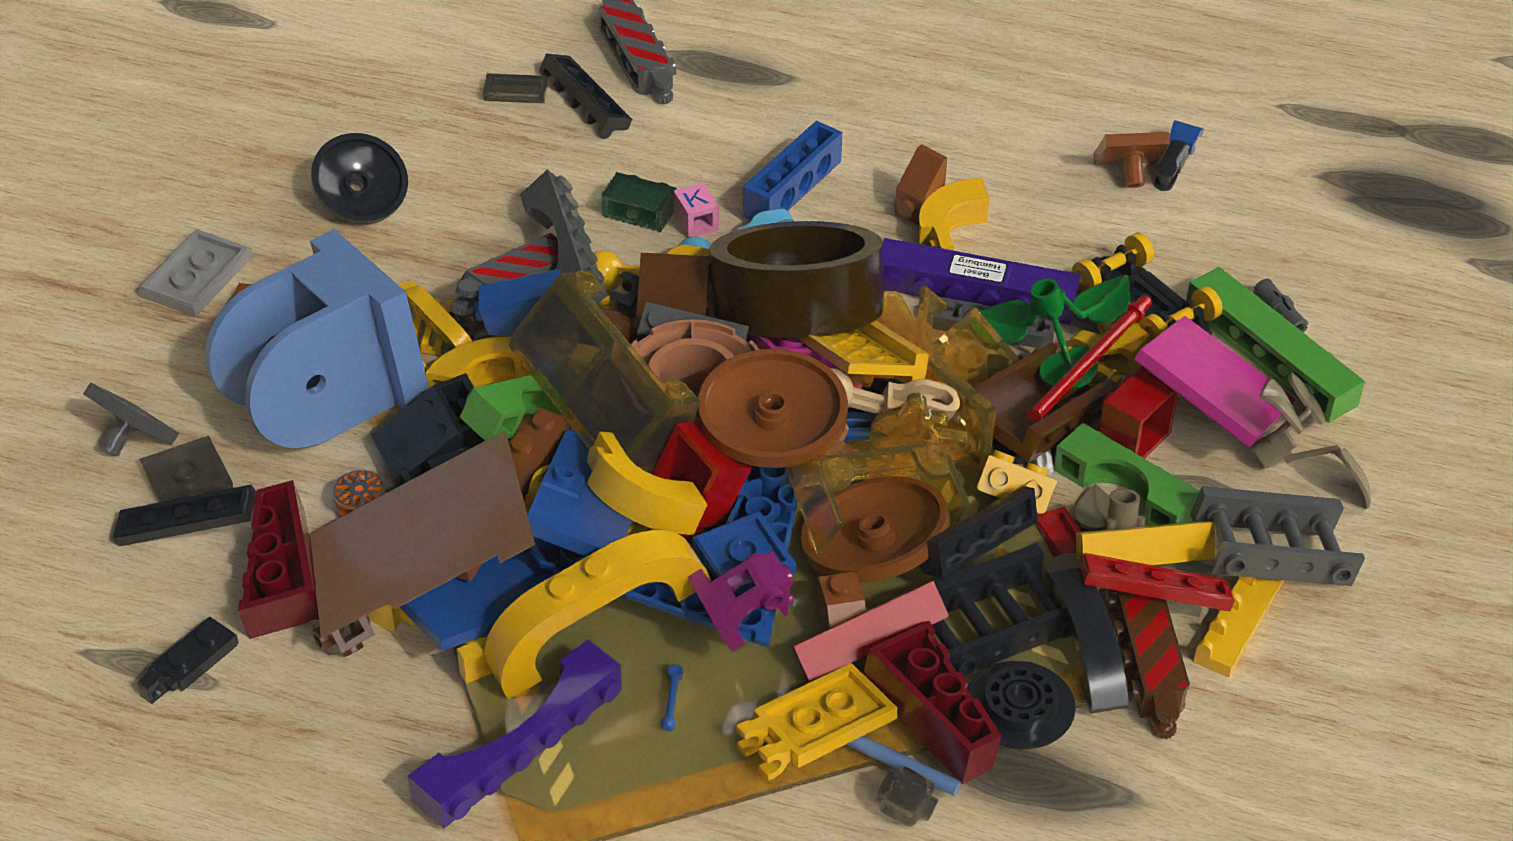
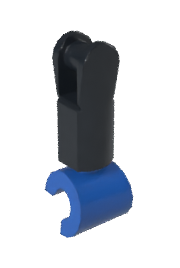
(1182, 142)

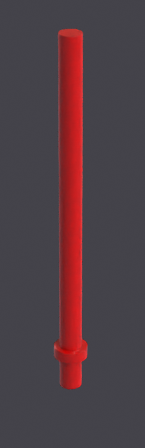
(1134, 314)

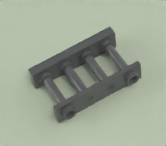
(1281, 513)

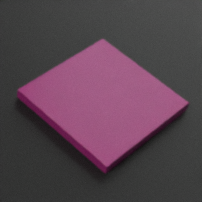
(1211, 379)

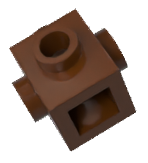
(347, 640)

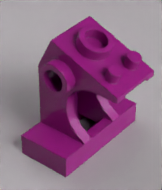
(728, 611)

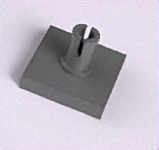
(127, 419)

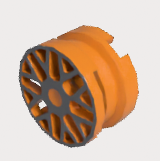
(358, 492)

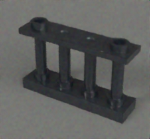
(994, 580)

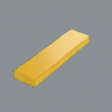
(1152, 543)

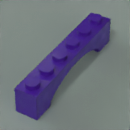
(455, 783)

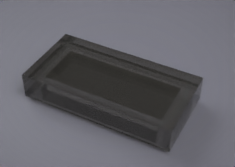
(515, 88)

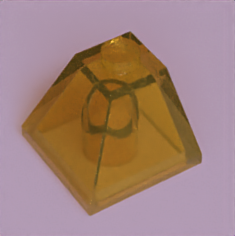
(974, 349)

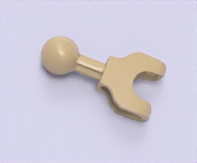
(896, 394)

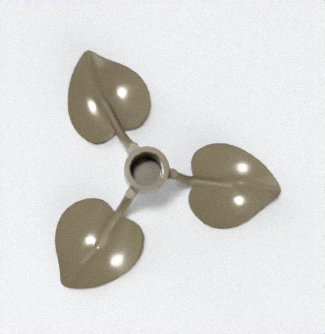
(1280, 443)
(1115, 511)

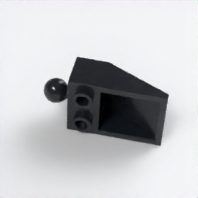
(427, 428)

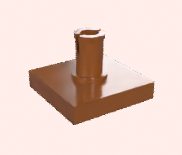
(1131, 151)

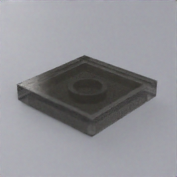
(186, 470)

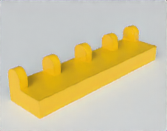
(1233, 630)

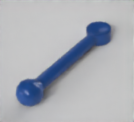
(674, 674)

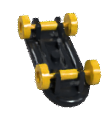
(1166, 304)

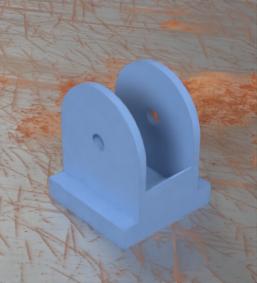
(337, 352)

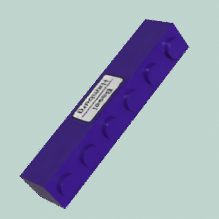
(968, 275)

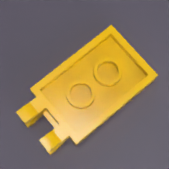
(814, 720)

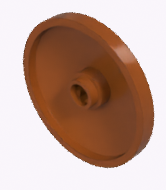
(772, 408)
(882, 529)

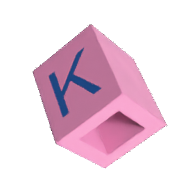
(696, 210)

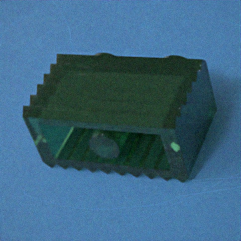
(638, 201)

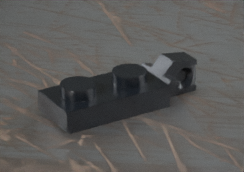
(187, 660)

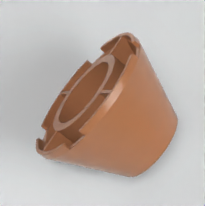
(690, 350)

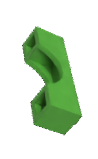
(502, 406)
(1093, 458)

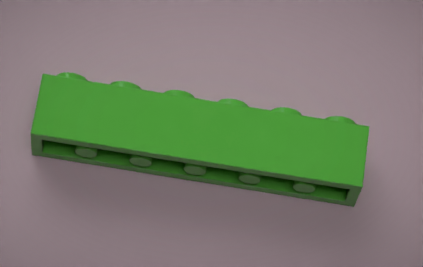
(1280, 346)

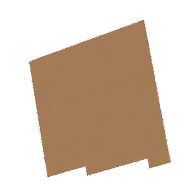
(420, 535)

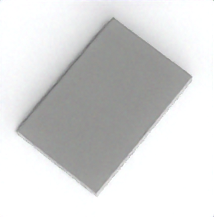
(195, 272)

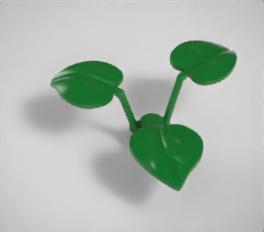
(1099, 303)

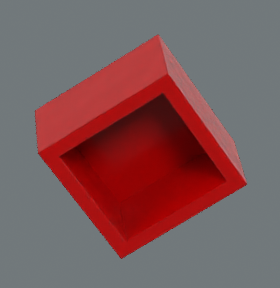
(1139, 412)
(695, 459)

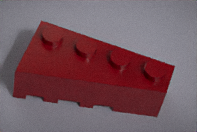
(280, 564)
(934, 701)

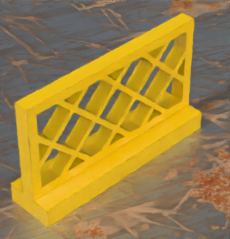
(873, 352)

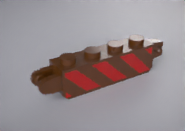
(1150, 657)

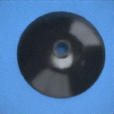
(362, 162)

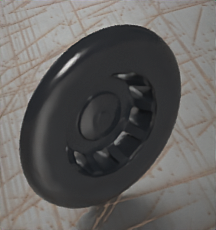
(1021, 692)

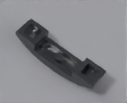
(1094, 640)

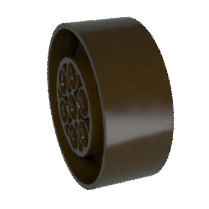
(798, 278)

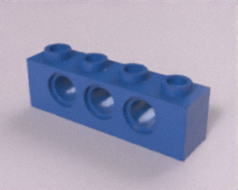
(794, 171)

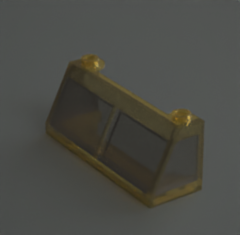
(597, 373)

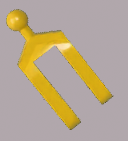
(435, 316)

